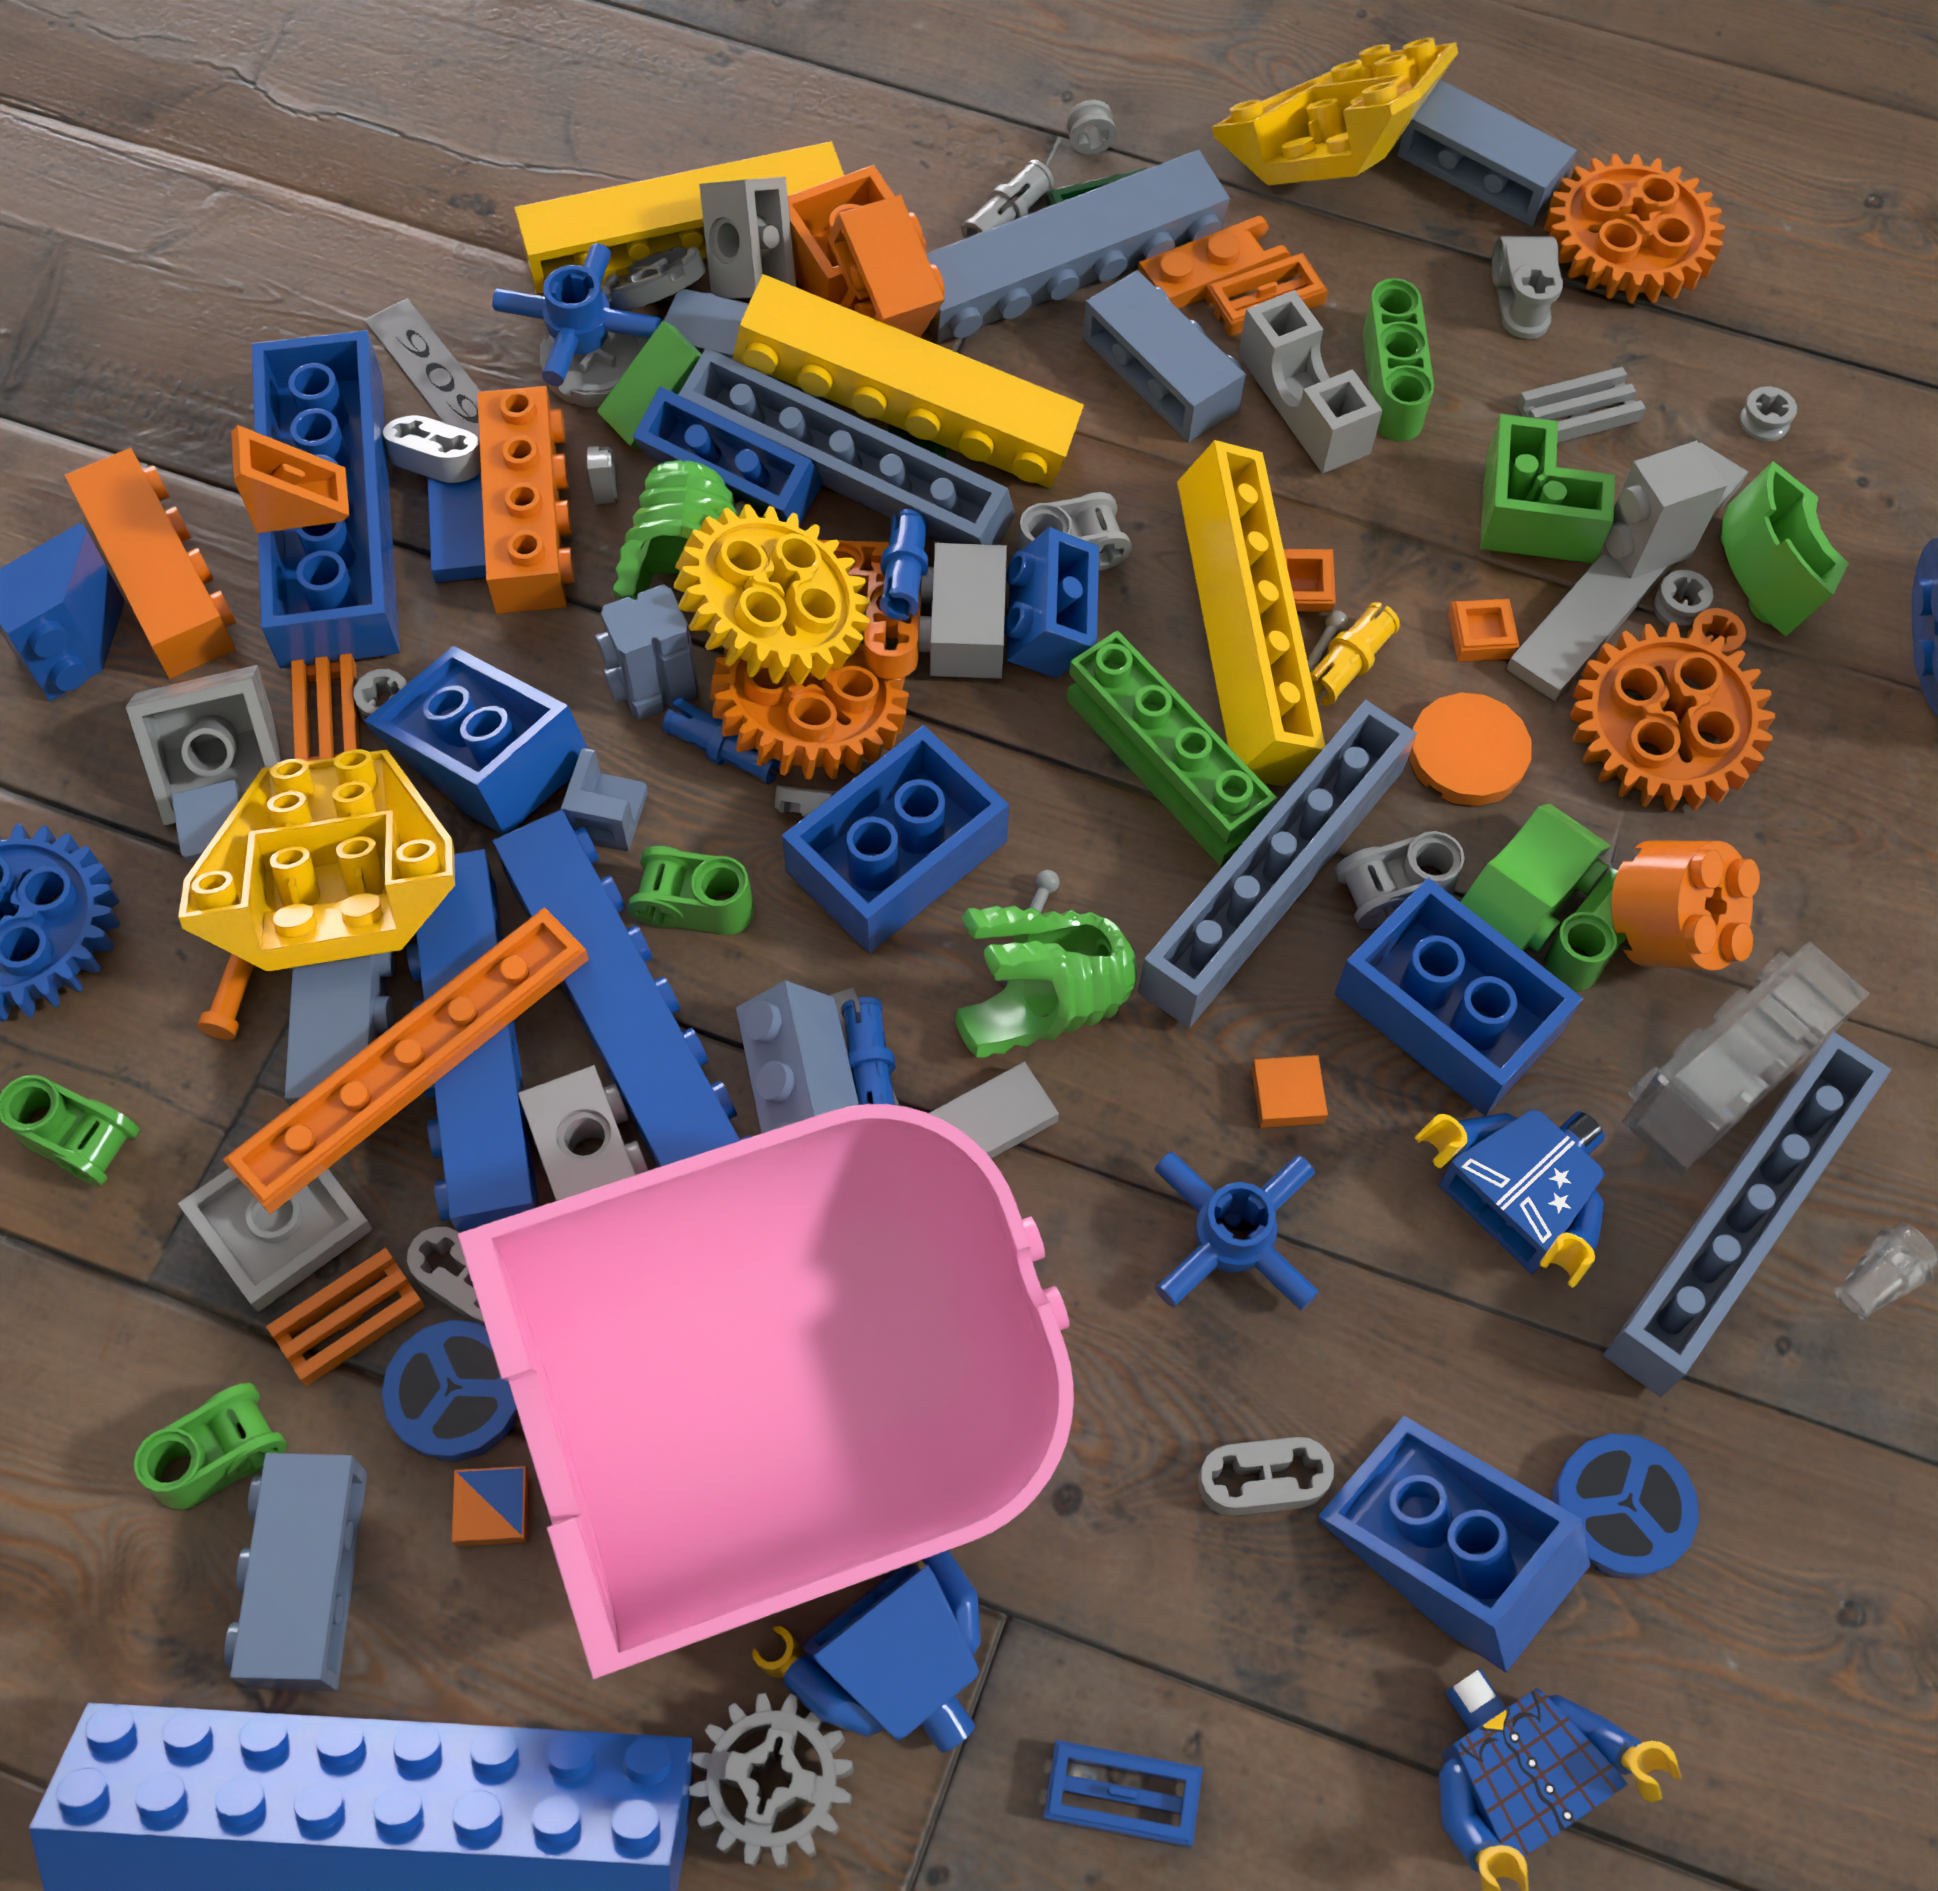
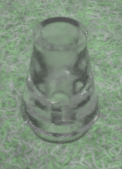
(1889, 1269)

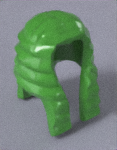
(670, 508)
(1058, 975)

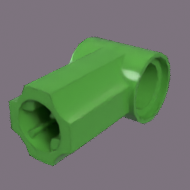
(1590, 931)

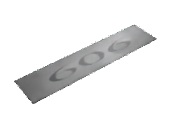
(428, 364)

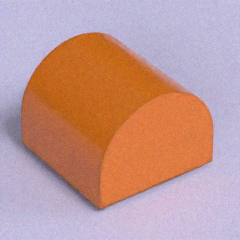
(1312, 579)

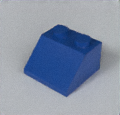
(60, 611)

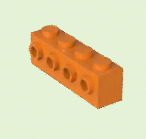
(523, 501)

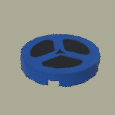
(448, 1392)
(1631, 1503)

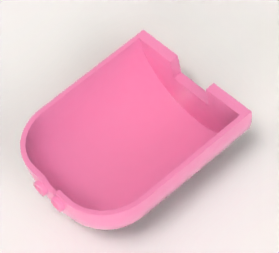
(775, 1370)

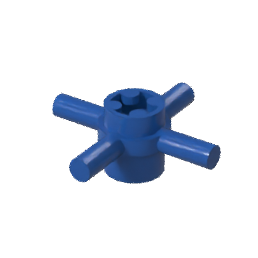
(575, 312)
(1216, 1244)

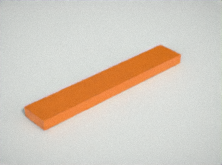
(405, 1060)

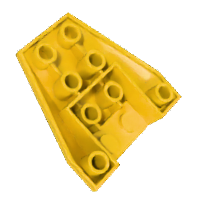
(1338, 119)
(320, 864)

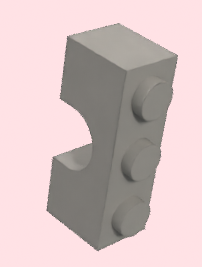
(1328, 415)

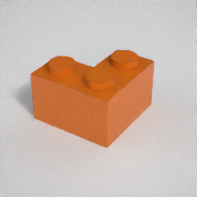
(887, 265)

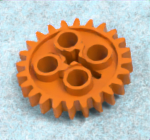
(1634, 228)
(1723, 708)
(810, 723)

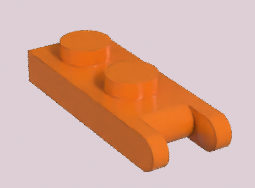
(1215, 257)

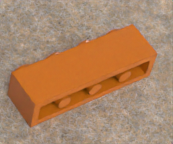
(151, 562)

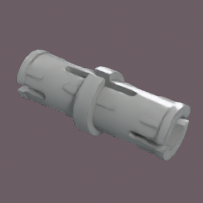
(1026, 186)

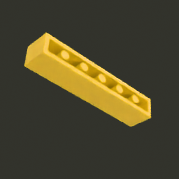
(651, 213)
(906, 381)
(1250, 613)

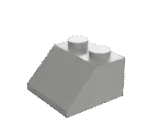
(204, 733)

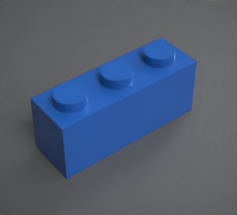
(747, 462)

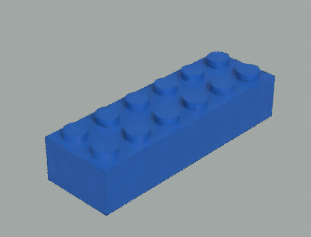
(332, 582)

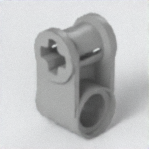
(1526, 282)
(1080, 520)
(1389, 874)

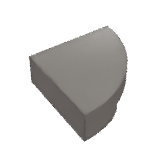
(602, 474)
(800, 799)

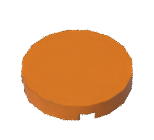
(1470, 749)

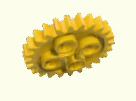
(772, 594)

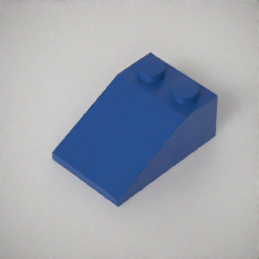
(481, 738)
(1460, 1540)

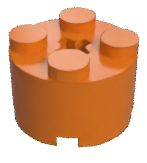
(1686, 904)

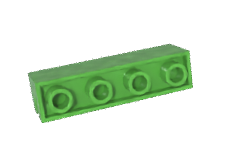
(1168, 746)

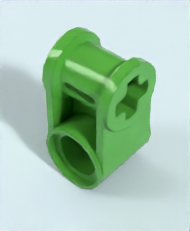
(680, 890)
(74, 1134)
(215, 1448)

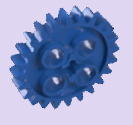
(60, 931)

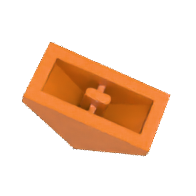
(286, 485)

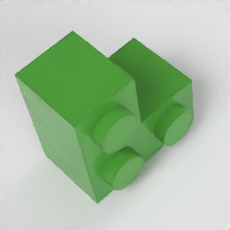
(1539, 506)

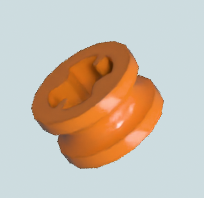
(1724, 624)

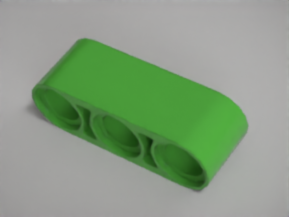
(1398, 358)

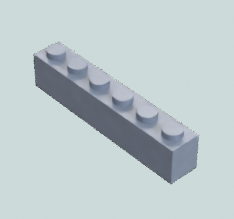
(1075, 244)
(854, 454)
(1275, 864)
(1746, 1215)

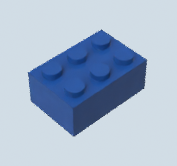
(896, 838)
(1456, 995)

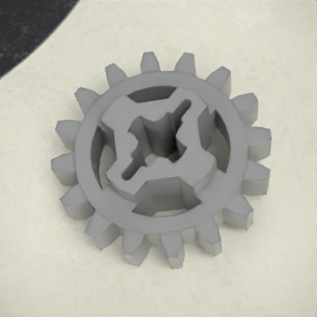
(739, 1770)

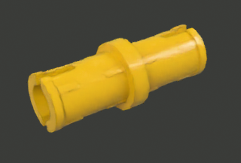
(1353, 652)

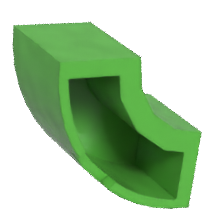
(1780, 549)
(1537, 877)

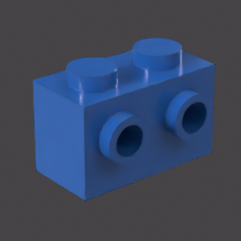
(1052, 602)

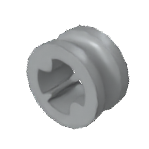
(1089, 114)
(1775, 424)
(1684, 584)
(372, 684)

